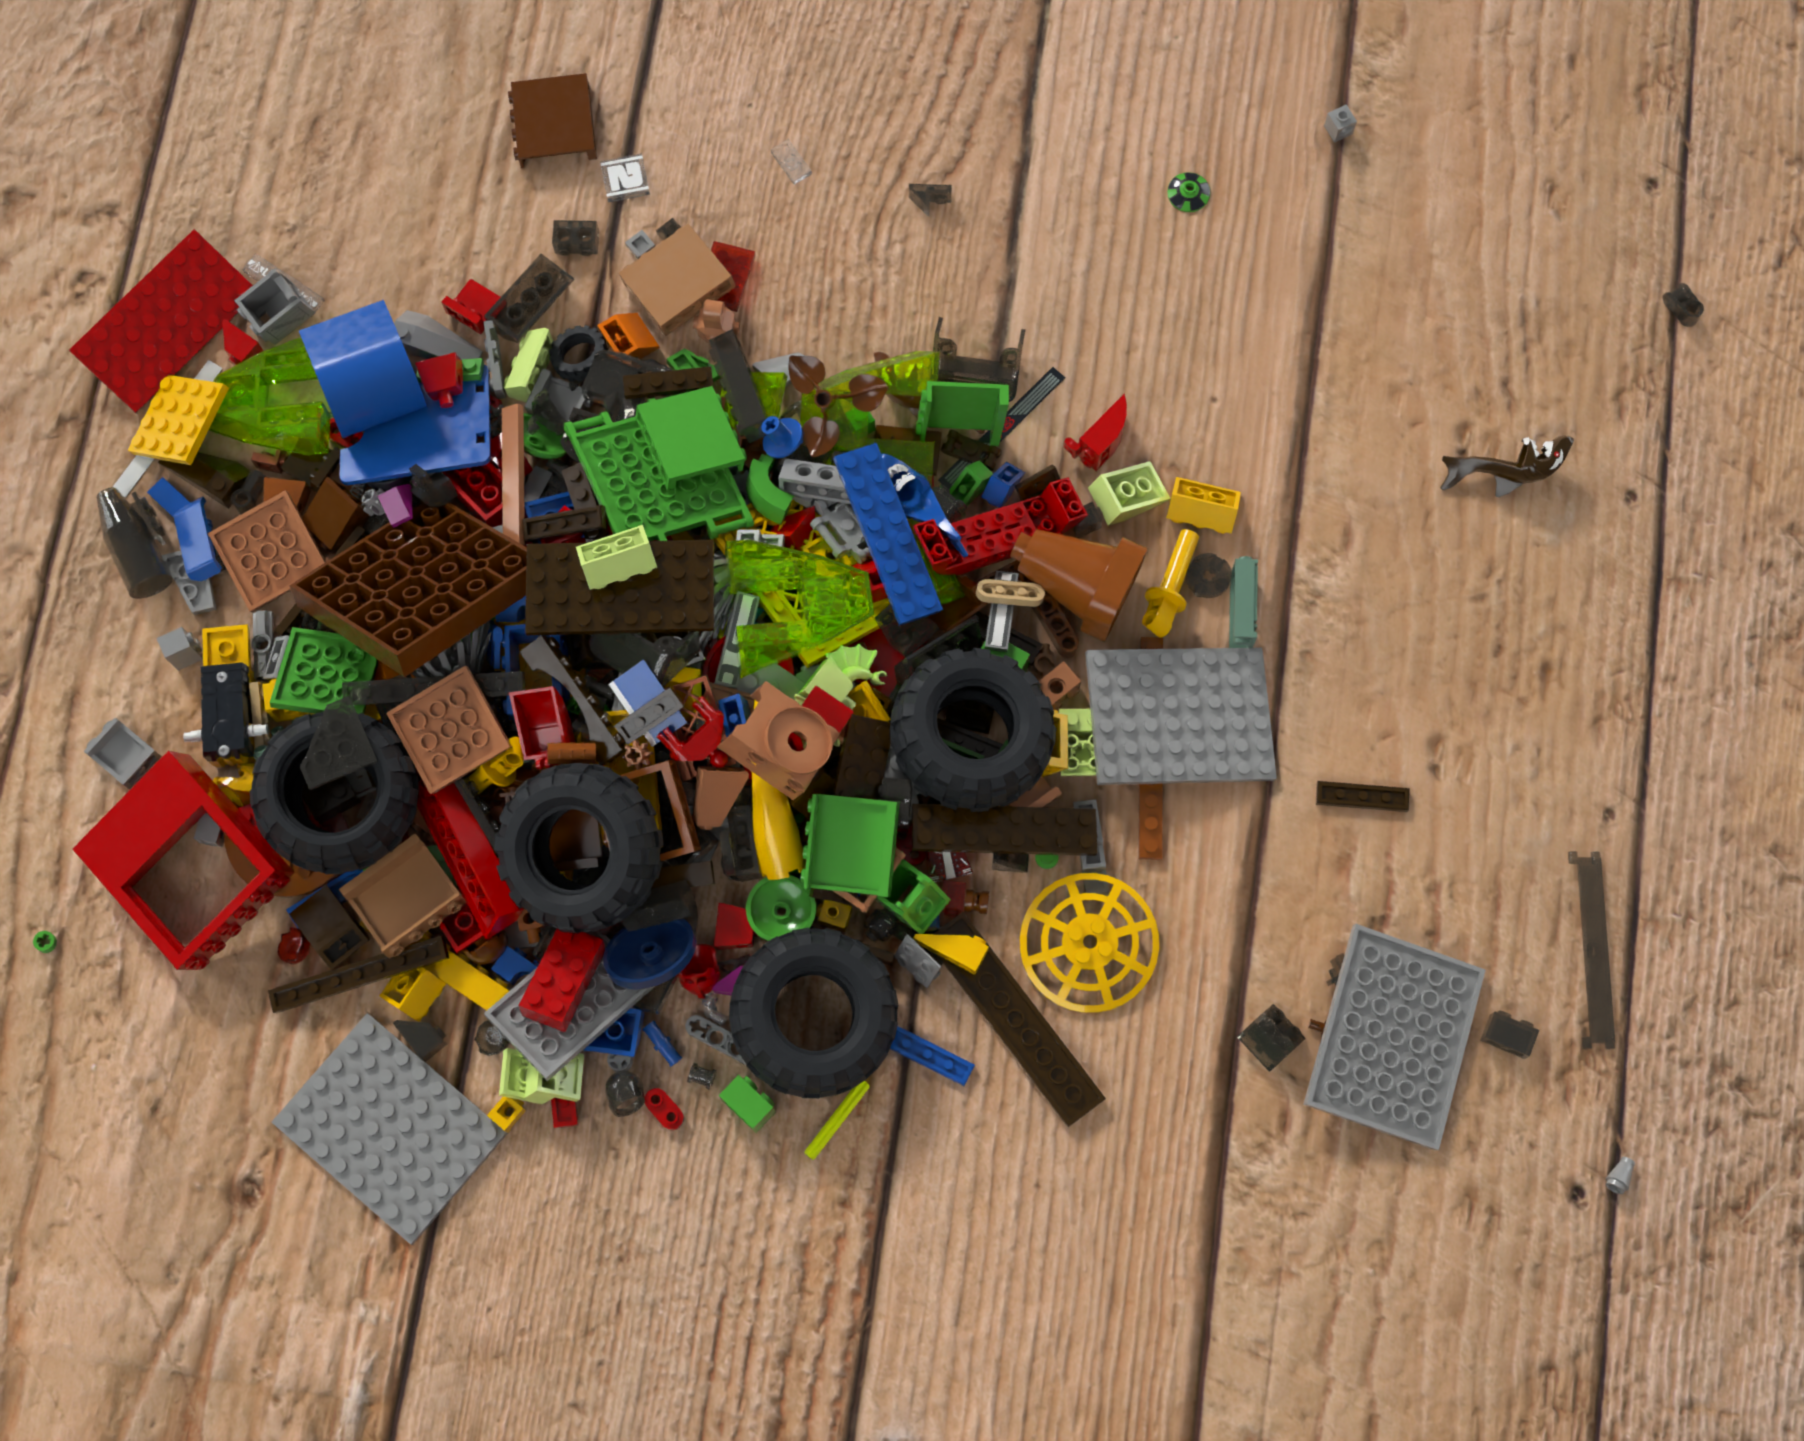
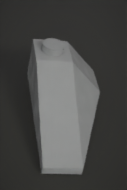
(430, 339)

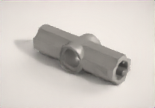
(262, 631)

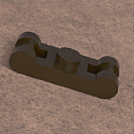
(970, 450)

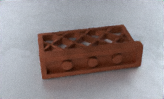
(687, 768)

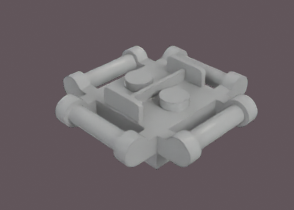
(841, 530)

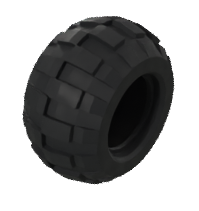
(280, 810)

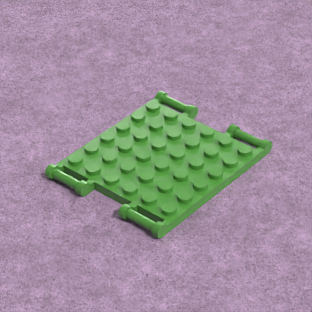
(633, 490)

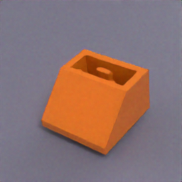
(628, 335)

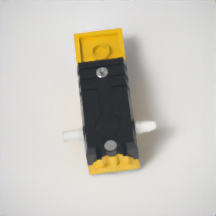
(225, 694)

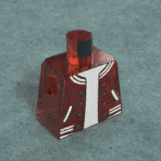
(947, 865)

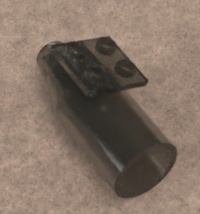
(130, 538)

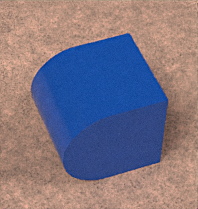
(363, 368)

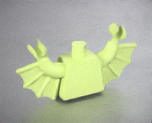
(838, 673)

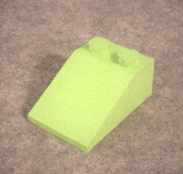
(1128, 492)

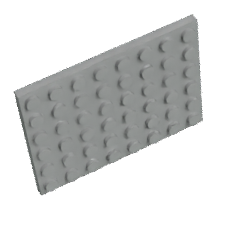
(1180, 716)
(1395, 1037)
(389, 1128)

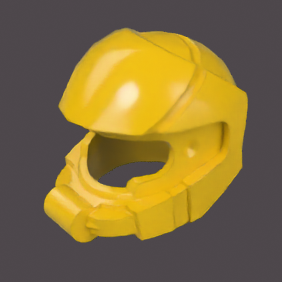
(238, 788)

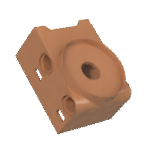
(766, 744)

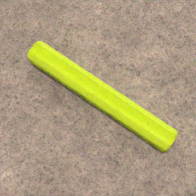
(836, 1120)

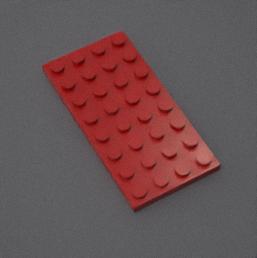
(162, 321)

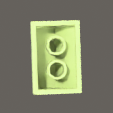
(528, 364)
(616, 557)

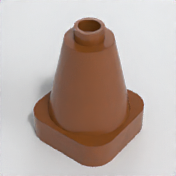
(1082, 575)

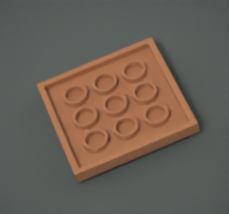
(267, 550)
(449, 730)

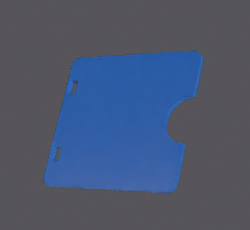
(430, 437)

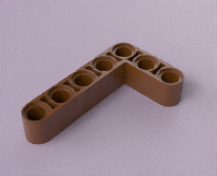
(1047, 618)

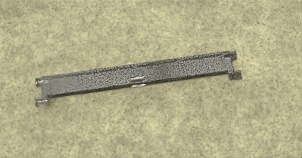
(1595, 950)

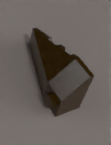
(211, 475)

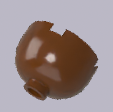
(487, 950)

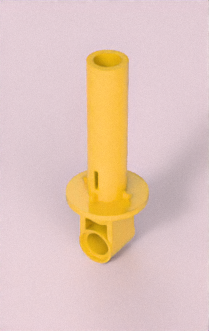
(1166, 600)
(500, 769)

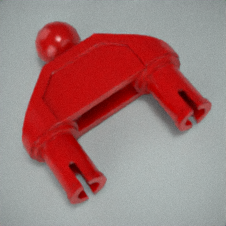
(702, 741)

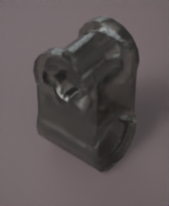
(1681, 301)

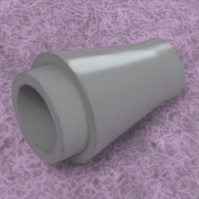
(1620, 1176)

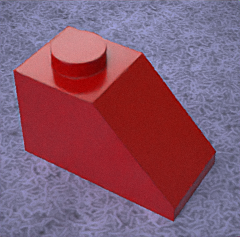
(238, 344)

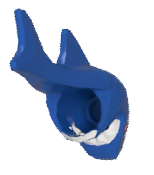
(919, 499)

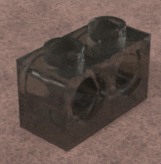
(576, 232)

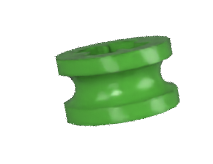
(47, 947)

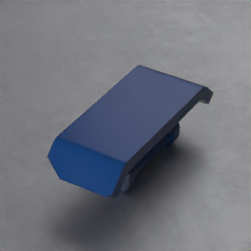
(195, 542)

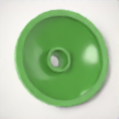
(543, 443)
(772, 895)

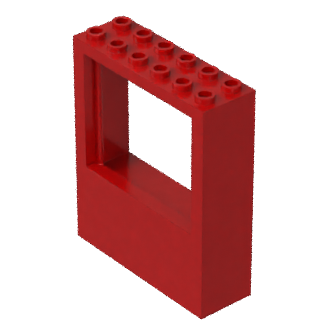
(149, 825)

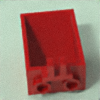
(1101, 438)
(540, 720)

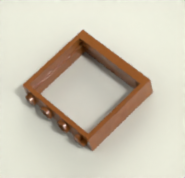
(679, 806)

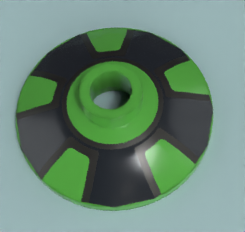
(1188, 200)

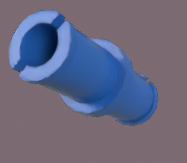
(662, 1043)

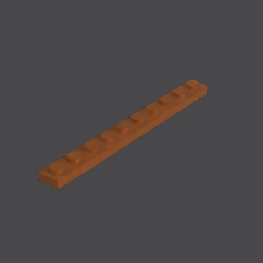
(1150, 798)

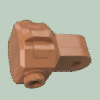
(715, 320)

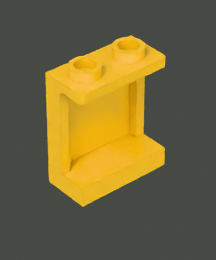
(1059, 754)

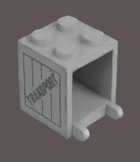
(280, 300)

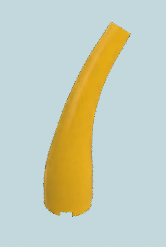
(775, 831)

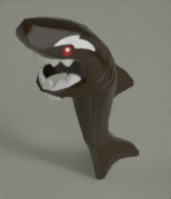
(1508, 474)

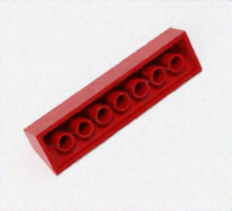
(468, 857)

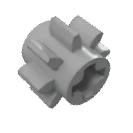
(372, 503)

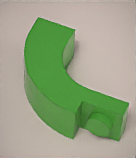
(763, 494)

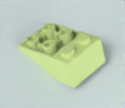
(1080, 743)

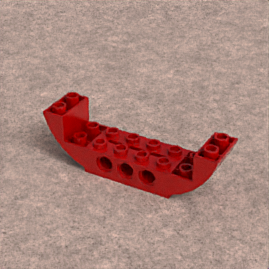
(994, 533)

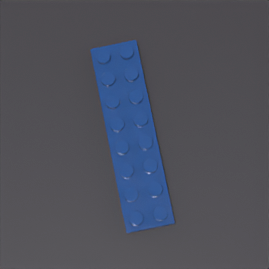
(887, 534)

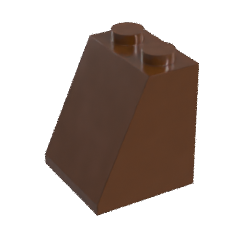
(334, 515)

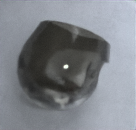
(622, 1087)

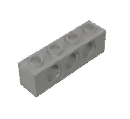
(812, 481)

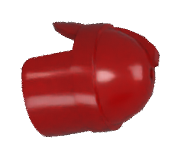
(701, 972)

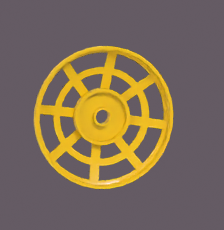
(1081, 956)

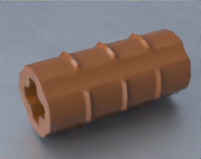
(571, 753)

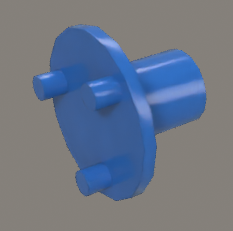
(781, 436)

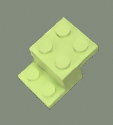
(525, 1083)

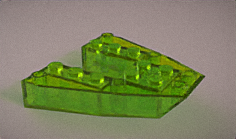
(904, 376)
(245, 409)
(830, 599)

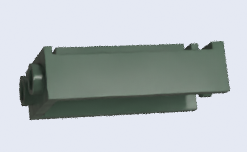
(1243, 603)

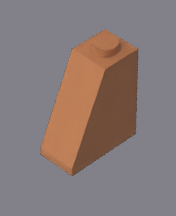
(716, 794)

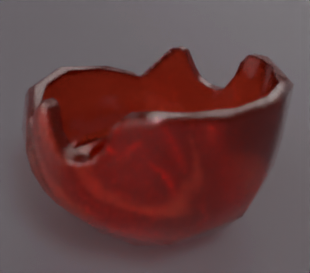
(293, 946)

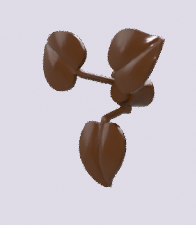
(866, 395)

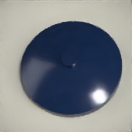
(649, 954)

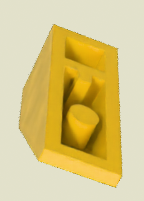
(958, 949)

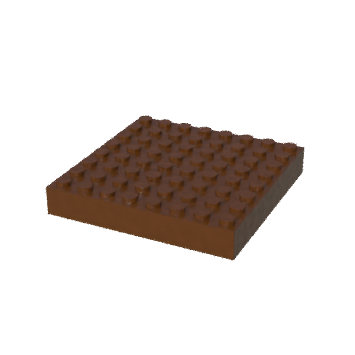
(416, 585)

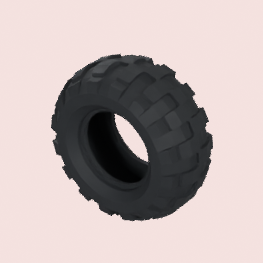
(958, 779)
(526, 850)
(804, 1071)

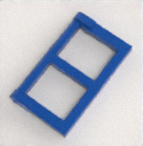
(493, 648)

